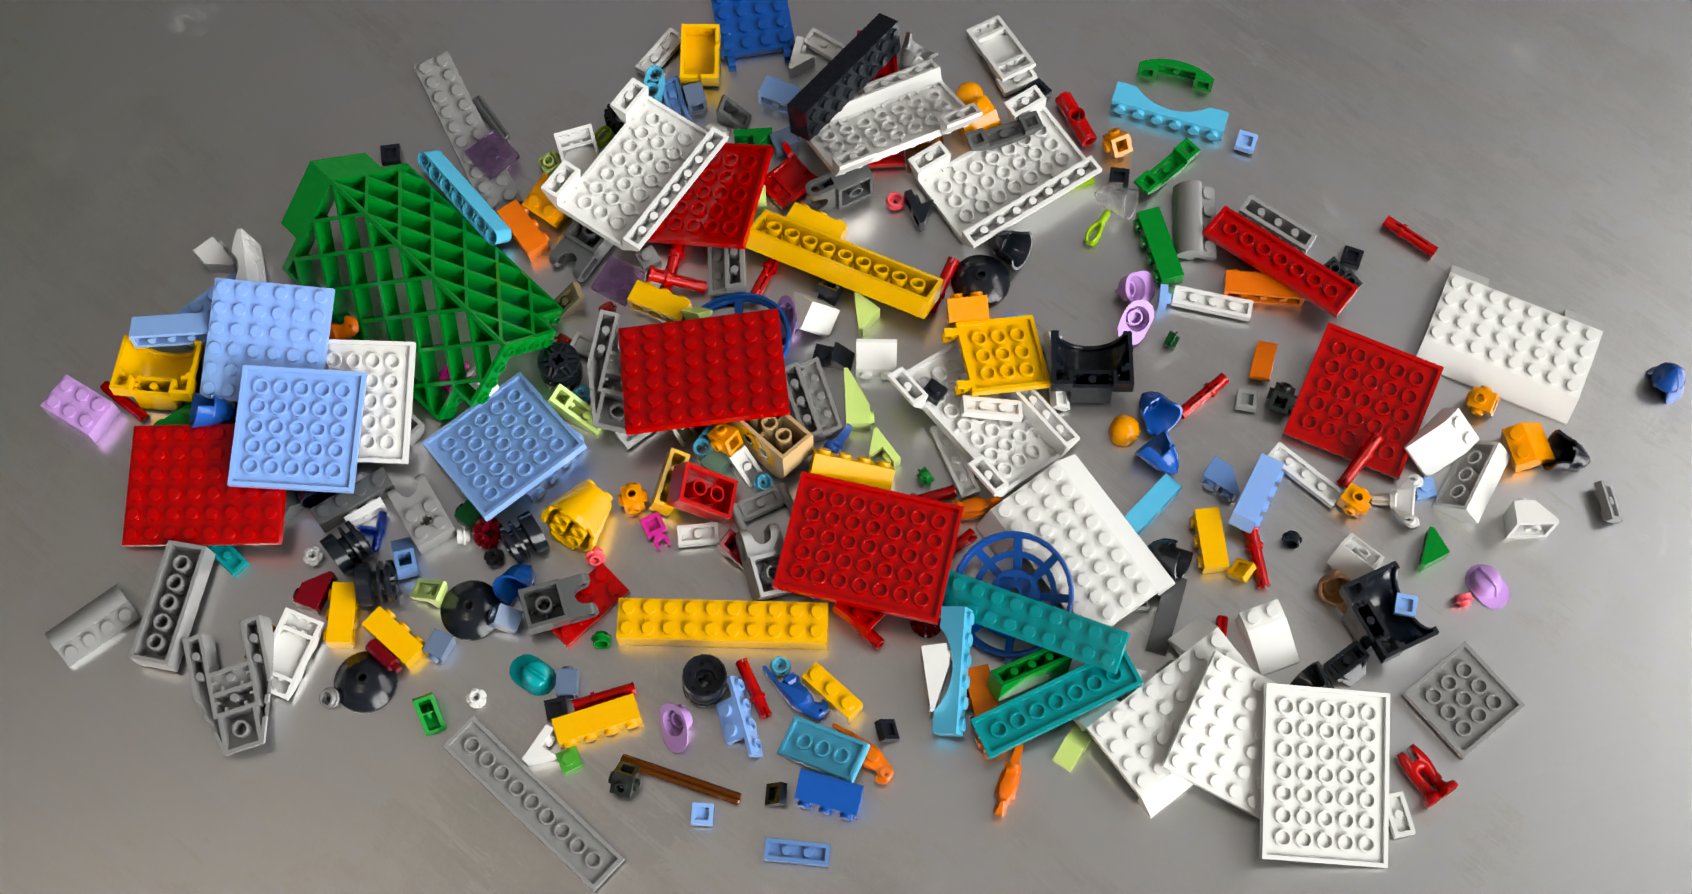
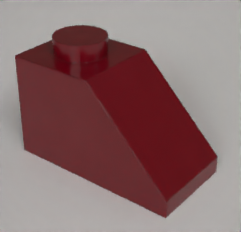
(313, 593)

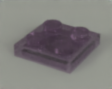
(492, 154)
(617, 280)

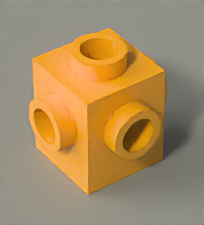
(1117, 142)
(1482, 401)
(725, 438)
(633, 498)
(1355, 500)

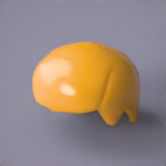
(969, 92)
(1124, 430)

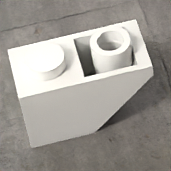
(214, 257)

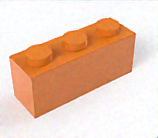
(524, 230)

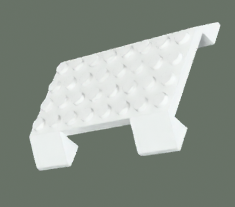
(892, 117)
(637, 173)
(1003, 185)
(1510, 346)
(998, 450)
(1105, 555)
(1143, 725)

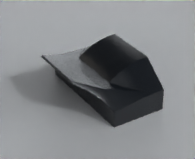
(1348, 664)

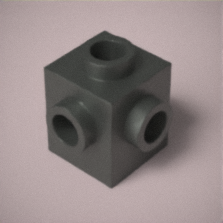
(1281, 397)
(624, 779)

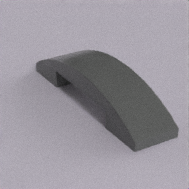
(1005, 134)
(1166, 618)

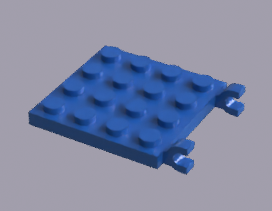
(753, 28)

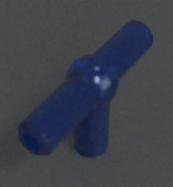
(377, 531)

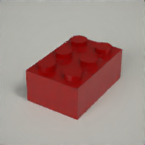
(702, 492)

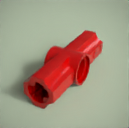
(1080, 127)

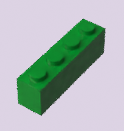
(1158, 247)
(1027, 673)

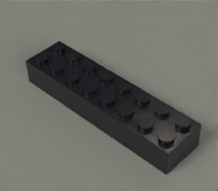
(844, 77)

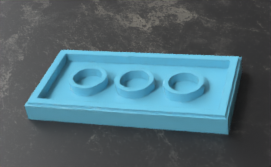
(823, 749)

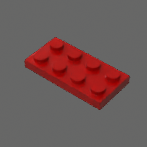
(603, 591)

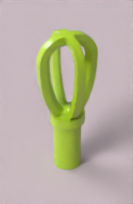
(611, 134)
(1100, 223)

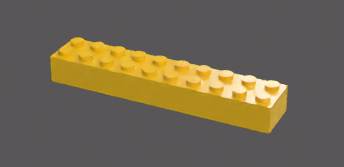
(844, 264)
(722, 623)

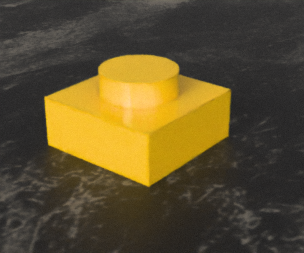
(1241, 570)

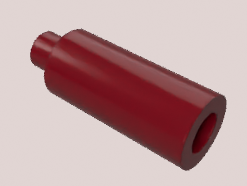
(383, 655)

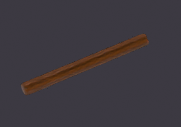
(684, 780)

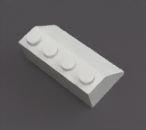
(1472, 481)

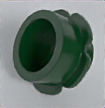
(1171, 339)

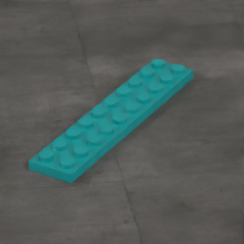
(1038, 622)

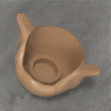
(1329, 586)

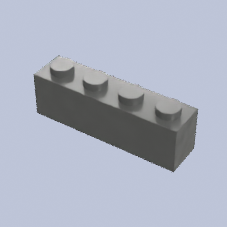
(333, 510)

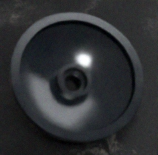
(994, 284)
(473, 622)
(369, 694)

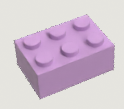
(80, 408)

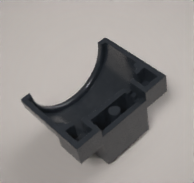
(1092, 371)
(1371, 614)

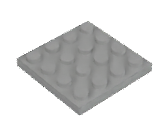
(1463, 700)

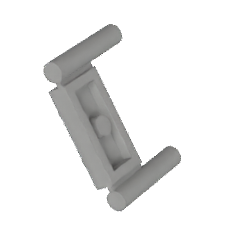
(761, 504)

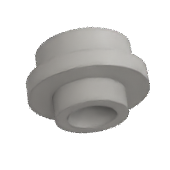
(329, 697)

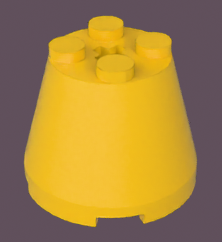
(578, 516)

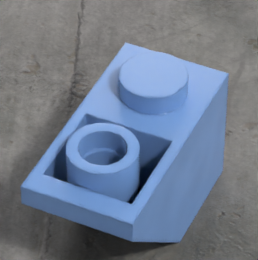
(1221, 479)
(404, 558)

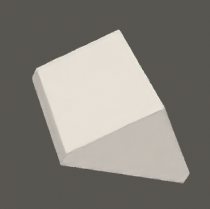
(814, 314)

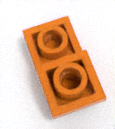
(1263, 361)

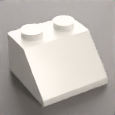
(875, 357)
(1528, 519)
(1355, 558)

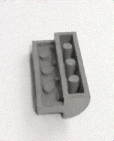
(1192, 214)
(1277, 224)
(726, 271)
(812, 399)
(92, 625)

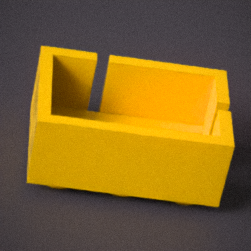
(700, 54)

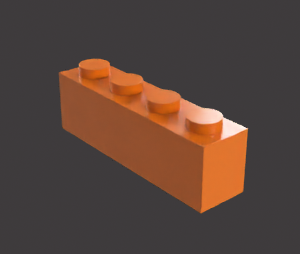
(1259, 288)
(979, 695)

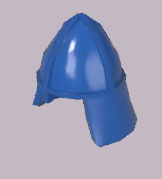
(1670, 379)
(209, 412)
(1159, 412)
(1160, 453)
(515, 578)

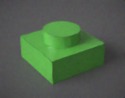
(569, 760)

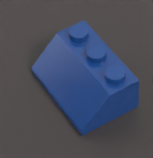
(829, 795)

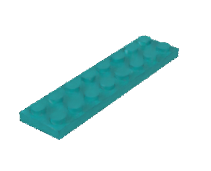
(1052, 705)

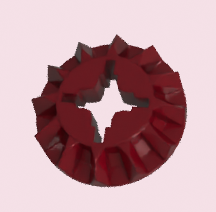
(485, 541)
(919, 628)

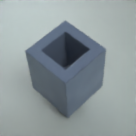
(695, 97)
(780, 136)
(504, 618)
(439, 647)
(567, 682)

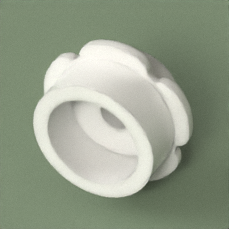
(463, 535)
(316, 560)
(481, 698)

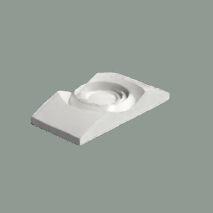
(1000, 48)
(578, 146)
(249, 257)
(294, 644)

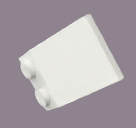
(1441, 441)
(1268, 637)
(935, 666)

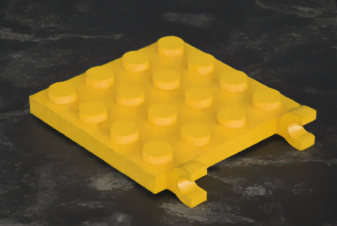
(999, 355)

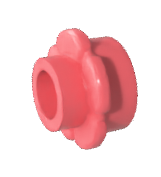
(895, 196)
(595, 556)
(1463, 599)

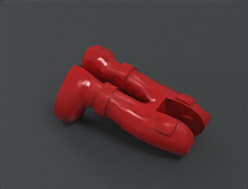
(1423, 764)

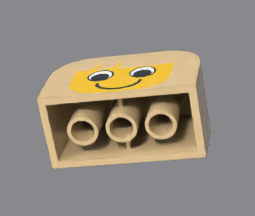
(776, 442)

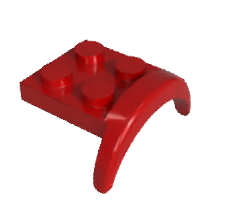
(788, 179)
(859, 618)

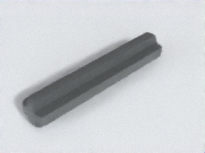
(490, 117)

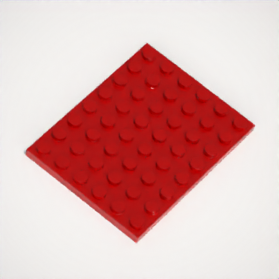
(703, 371)
(183, 492)
(868, 548)

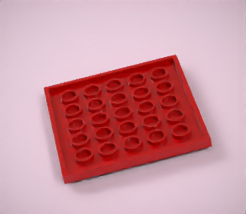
(720, 201)
(1360, 390)

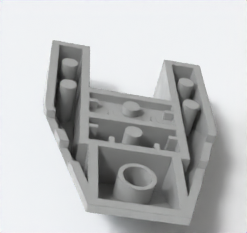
(605, 375)
(238, 696)

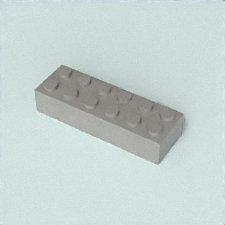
(172, 605)

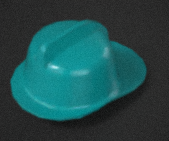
(533, 674)

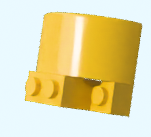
(156, 377)

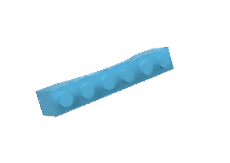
(1131, 101)
(950, 714)

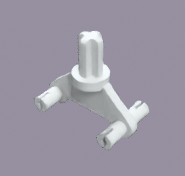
(1402, 500)

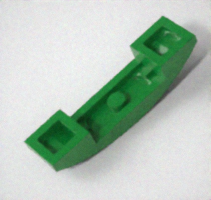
(1176, 69)
(1168, 168)

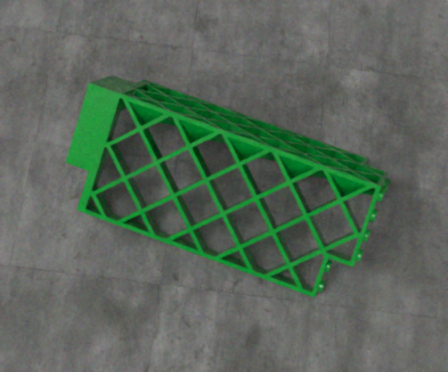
(432, 244)

